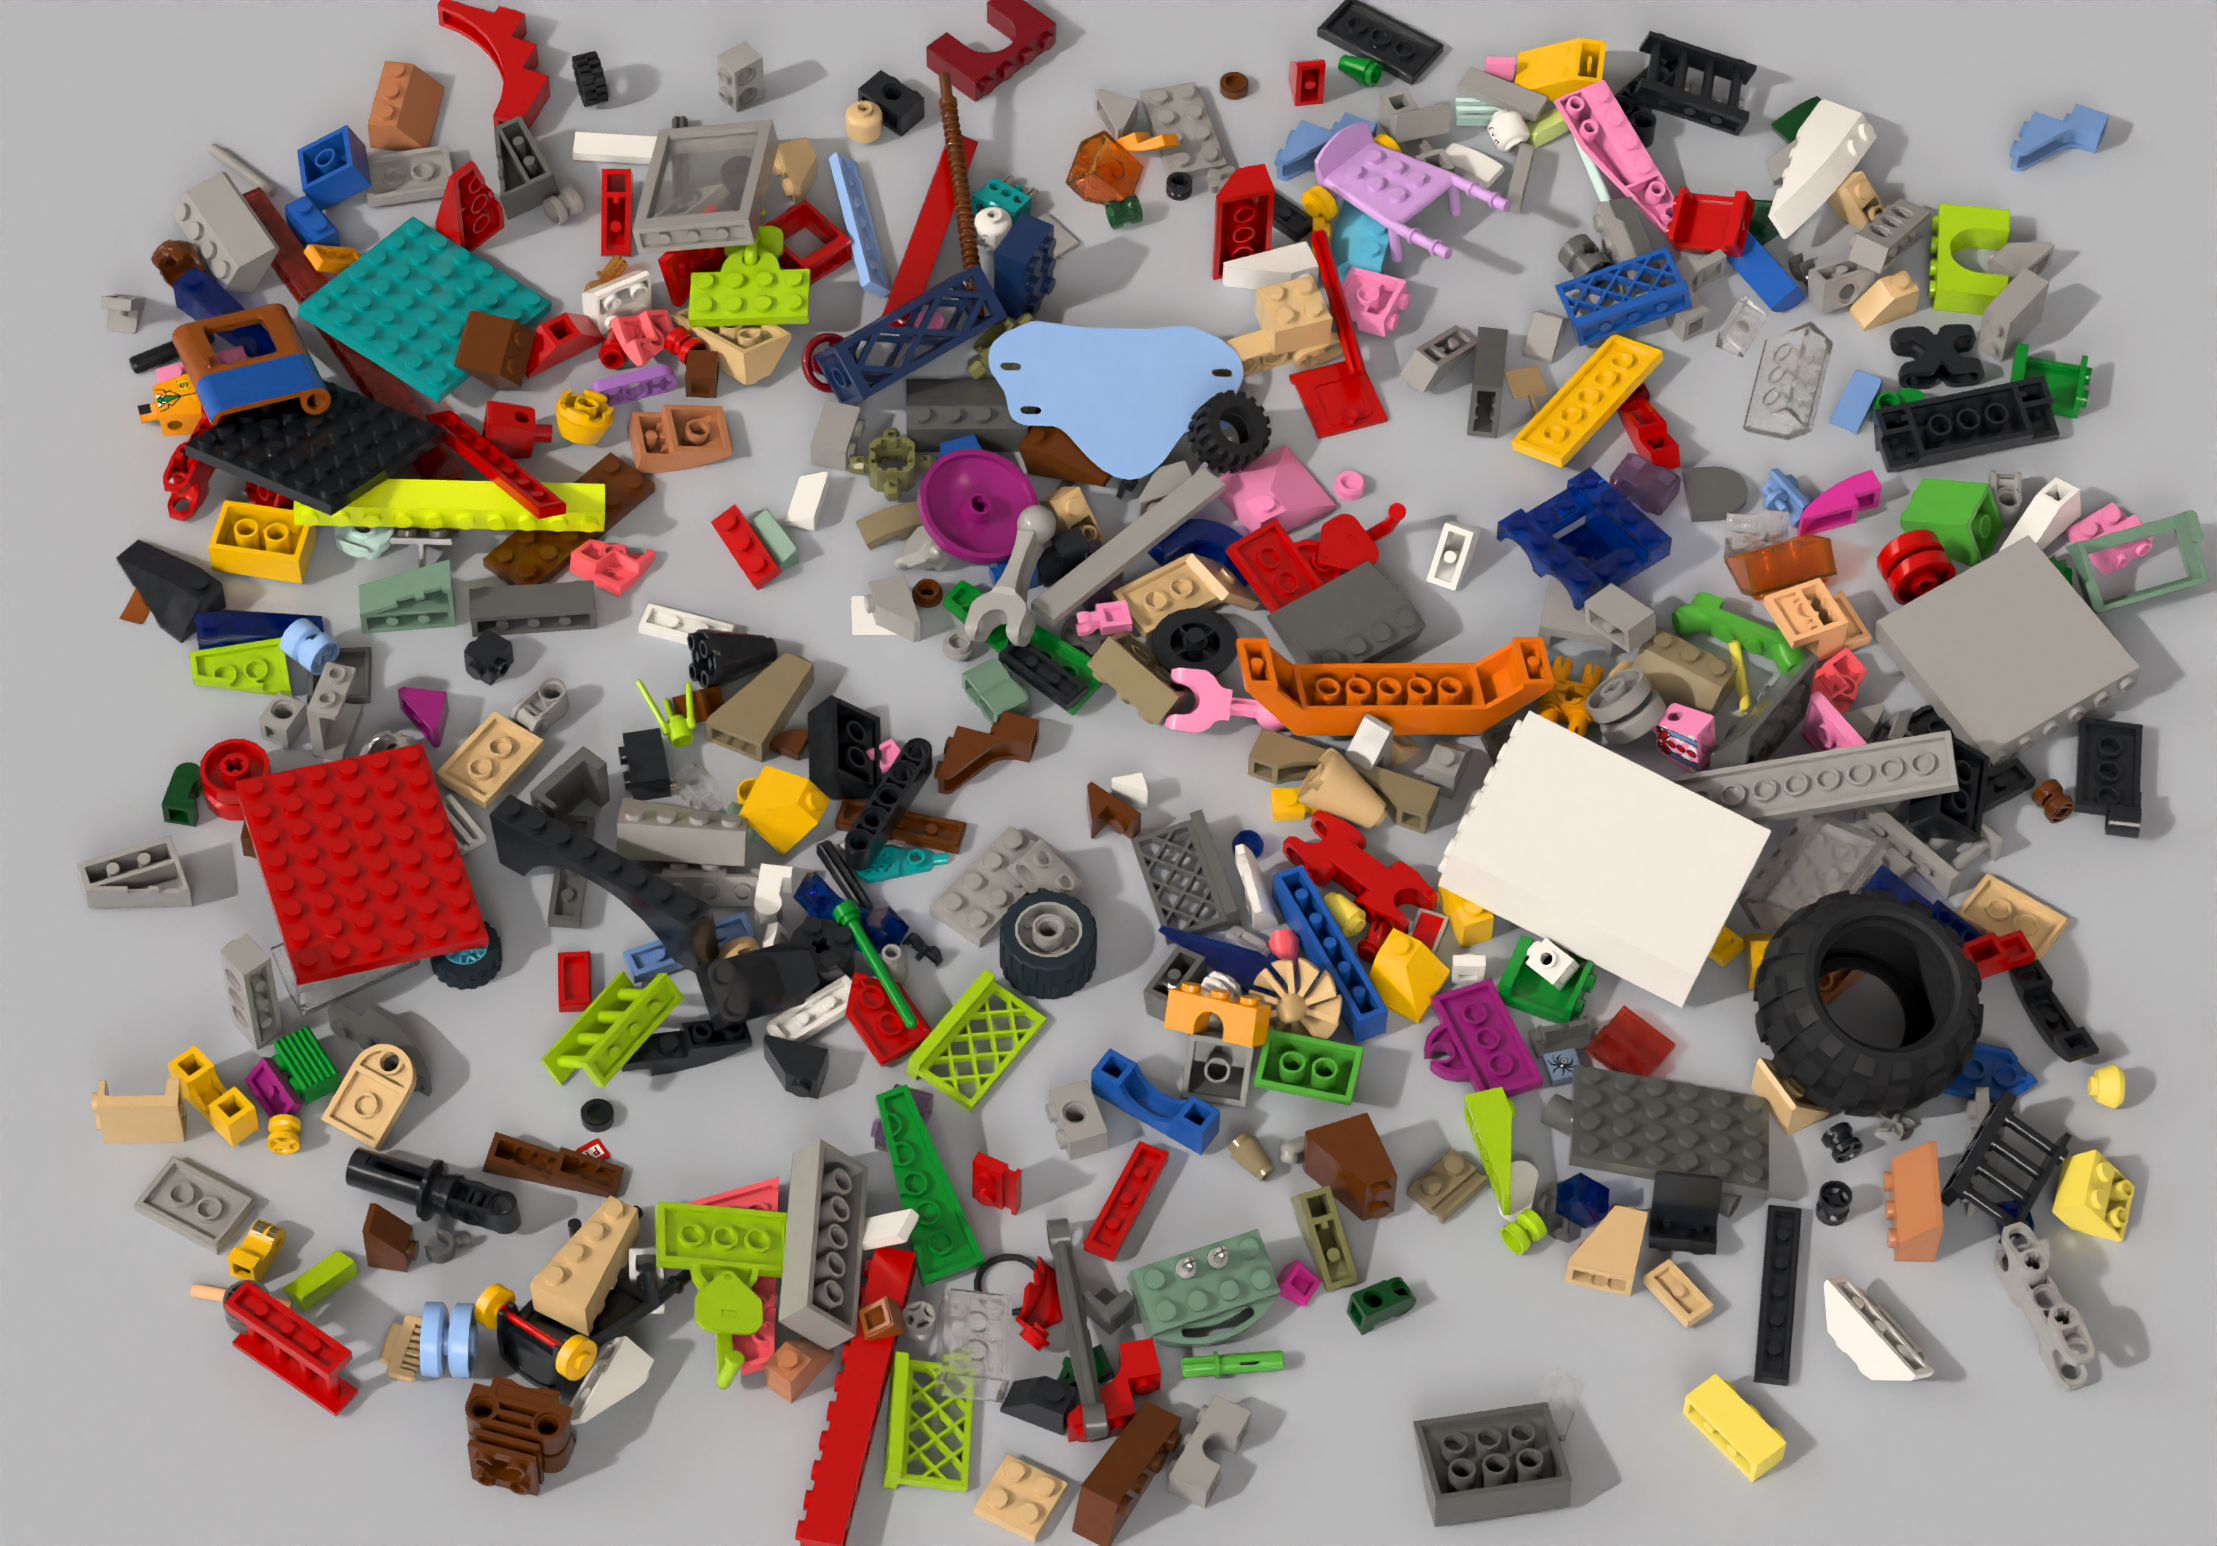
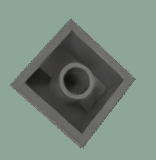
(1217, 1069)

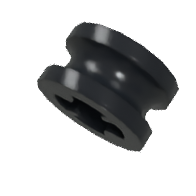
(1175, 179)

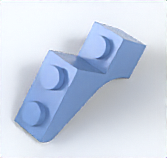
(2047, 136)
(1306, 143)

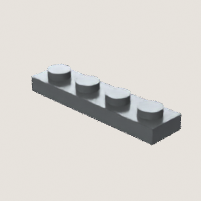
(568, 887)

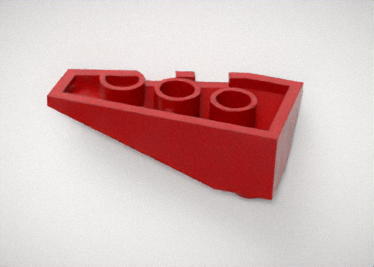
(468, 209)

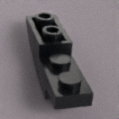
(689, 1047)

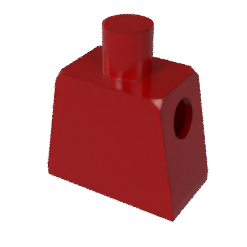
(514, 429)

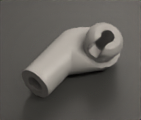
(1291, 1149)

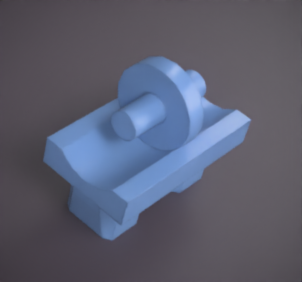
(1783, 495)

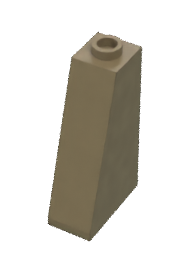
(761, 707)

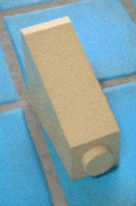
(1610, 1252)

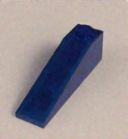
(205, 298)
(240, 627)
(1228, 959)

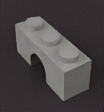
(1219, 1427)

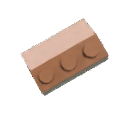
(404, 108)
(1914, 1204)

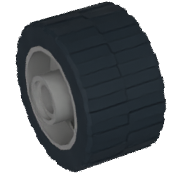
(1048, 945)

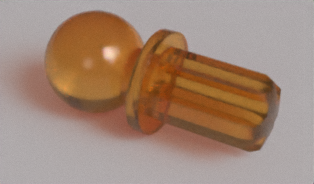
(611, 271)

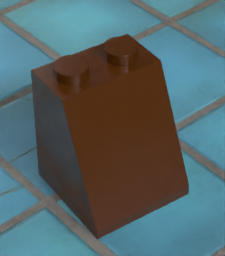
(1353, 1164)

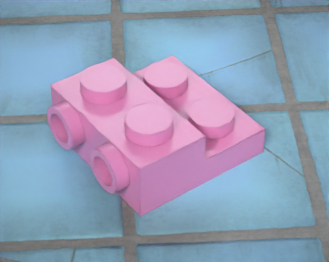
(1374, 300)
(2107, 521)

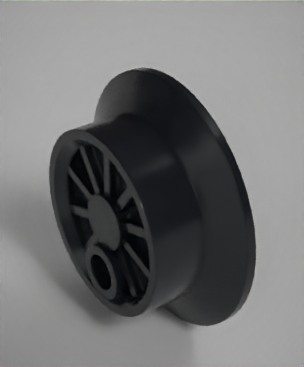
(1195, 641)

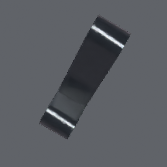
(1640, 116)

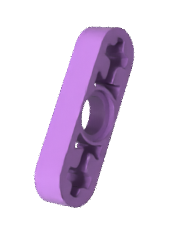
(659, 379)

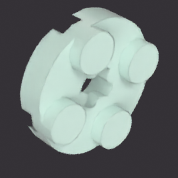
(363, 545)

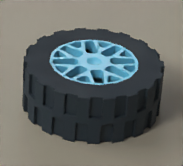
(473, 969)

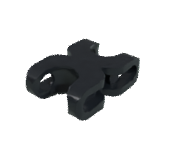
(1937, 356)

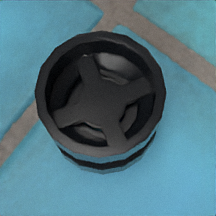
(1833, 1203)

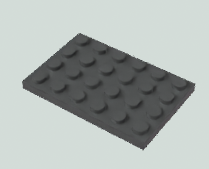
(1662, 1125)

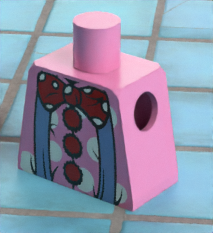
(1686, 737)

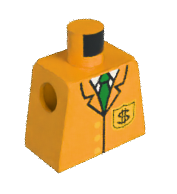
(174, 406)

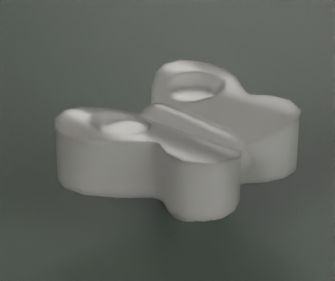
(1218, 178)

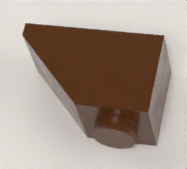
(388, 1240)

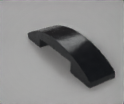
(2048, 1015)

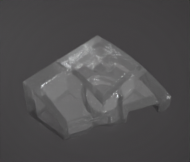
(1750, 533)

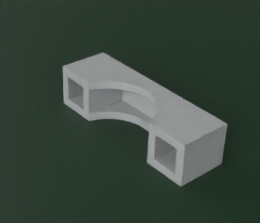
(1419, 148)

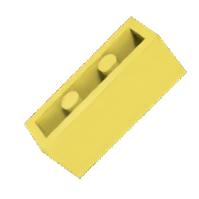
(1734, 1427)

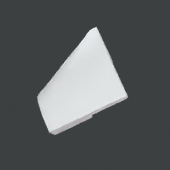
(1256, 894)

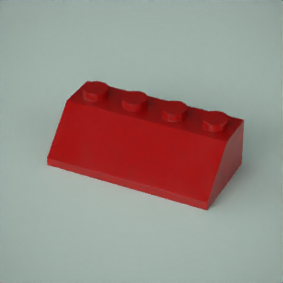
(1243, 216)

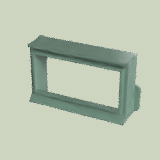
(2188, 535)

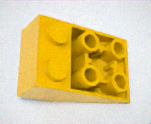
(1561, 67)

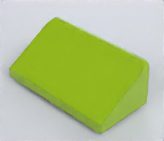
(321, 1280)

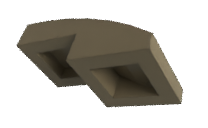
(887, 523)

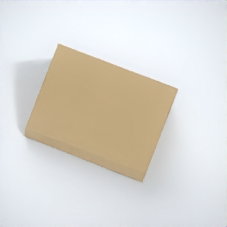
(1785, 1098)

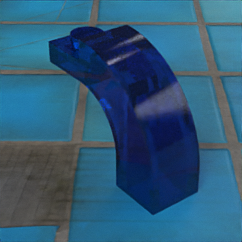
(1201, 538)
(881, 924)

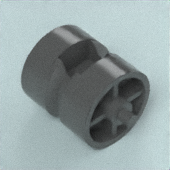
(1583, 257)

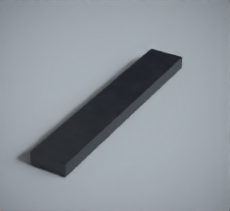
(1777, 1295)

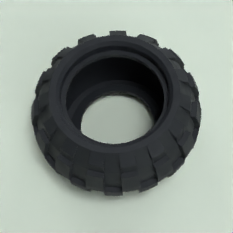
(1908, 954)

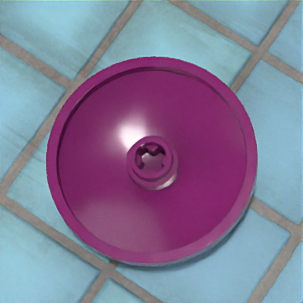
(974, 504)

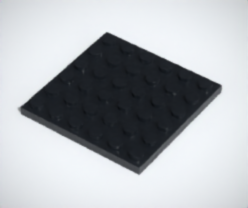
(317, 457)

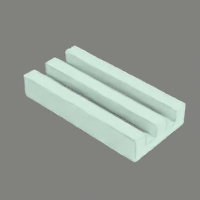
(1473, 106)

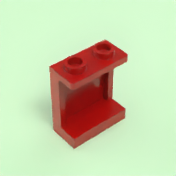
(1710, 222)

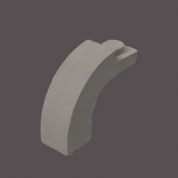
(1696, 275)

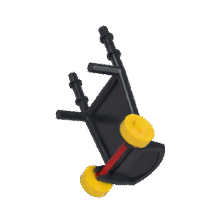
(551, 1352)

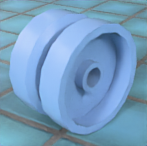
(444, 1340)

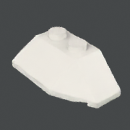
(1871, 1334)

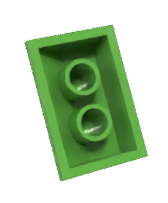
(1309, 1067)

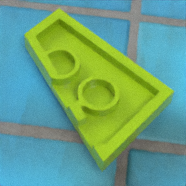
(243, 667)

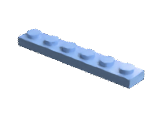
(859, 225)

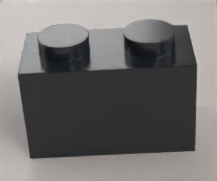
(646, 765)

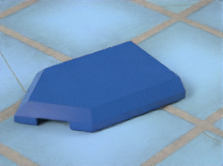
(1995, 1069)

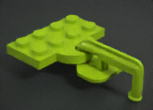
(751, 287)
(725, 1256)

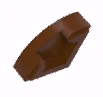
(790, 743)

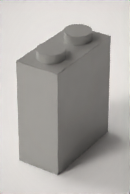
(2012, 314)

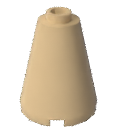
(1342, 792)

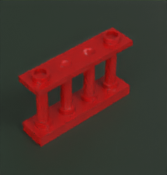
(291, 1348)

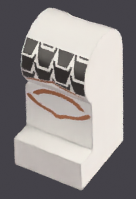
(771, 885)

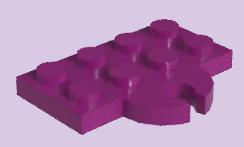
(1480, 1042)

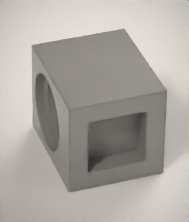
(283, 720)

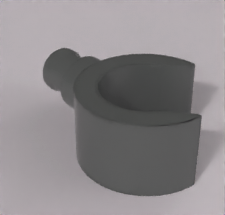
(1800, 268)
(448, 1253)

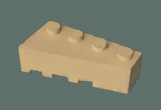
(587, 1267)

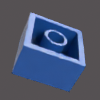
(334, 168)

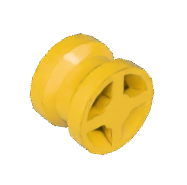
(284, 1134)

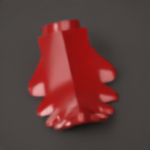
(1040, 1306)

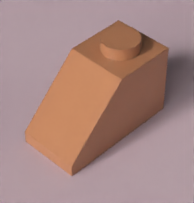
(795, 1367)

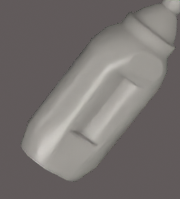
(1244, 938)

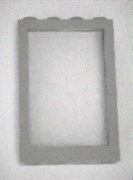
(705, 187)

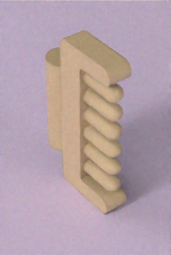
(397, 1347)

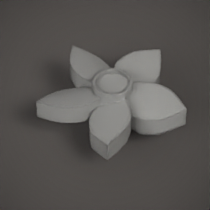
(1896, 1123)

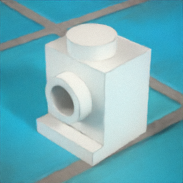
(1560, 968)

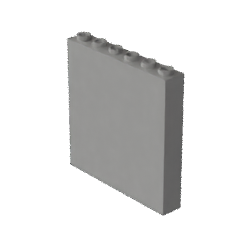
(2007, 652)

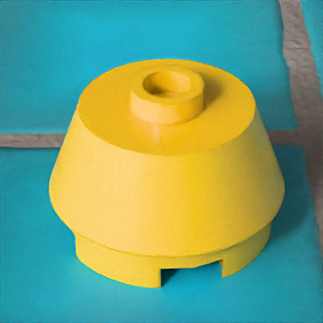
(583, 416)

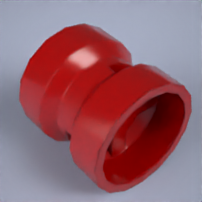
(680, 341)

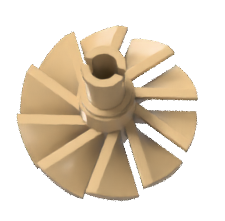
(1301, 1007)

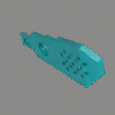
(900, 864)

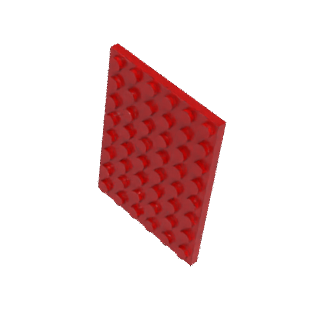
(360, 864)

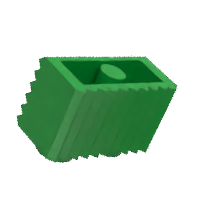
(306, 1065)

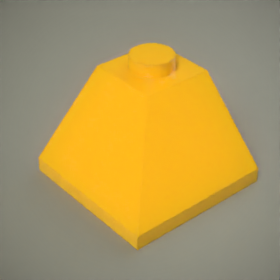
(783, 807)
(1407, 975)

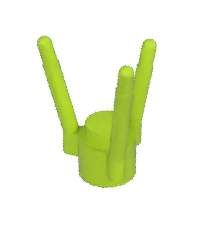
(676, 727)

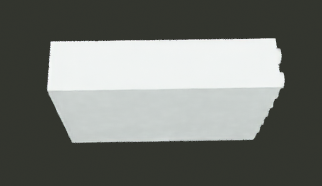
(1602, 857)

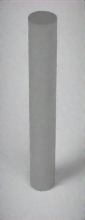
(242, 170)

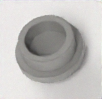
(958, 646)

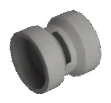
(564, 205)

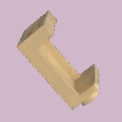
(141, 1116)

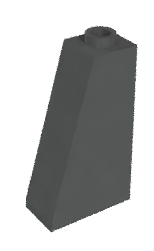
(1487, 382)

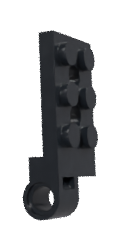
(2113, 797)

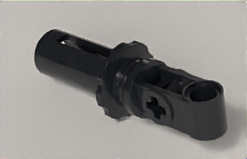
(434, 1191)

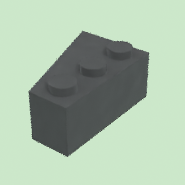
(522, 169)

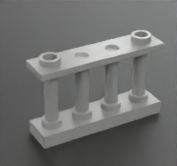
(1929, 866)

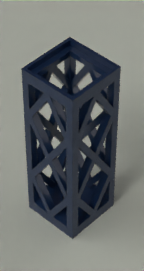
(846, 375)

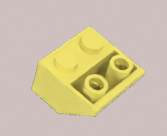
(2093, 1196)

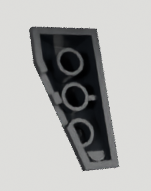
(171, 588)

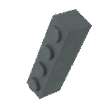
(533, 608)

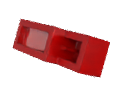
(1649, 433)

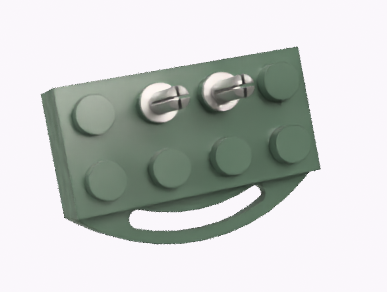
(1204, 1290)

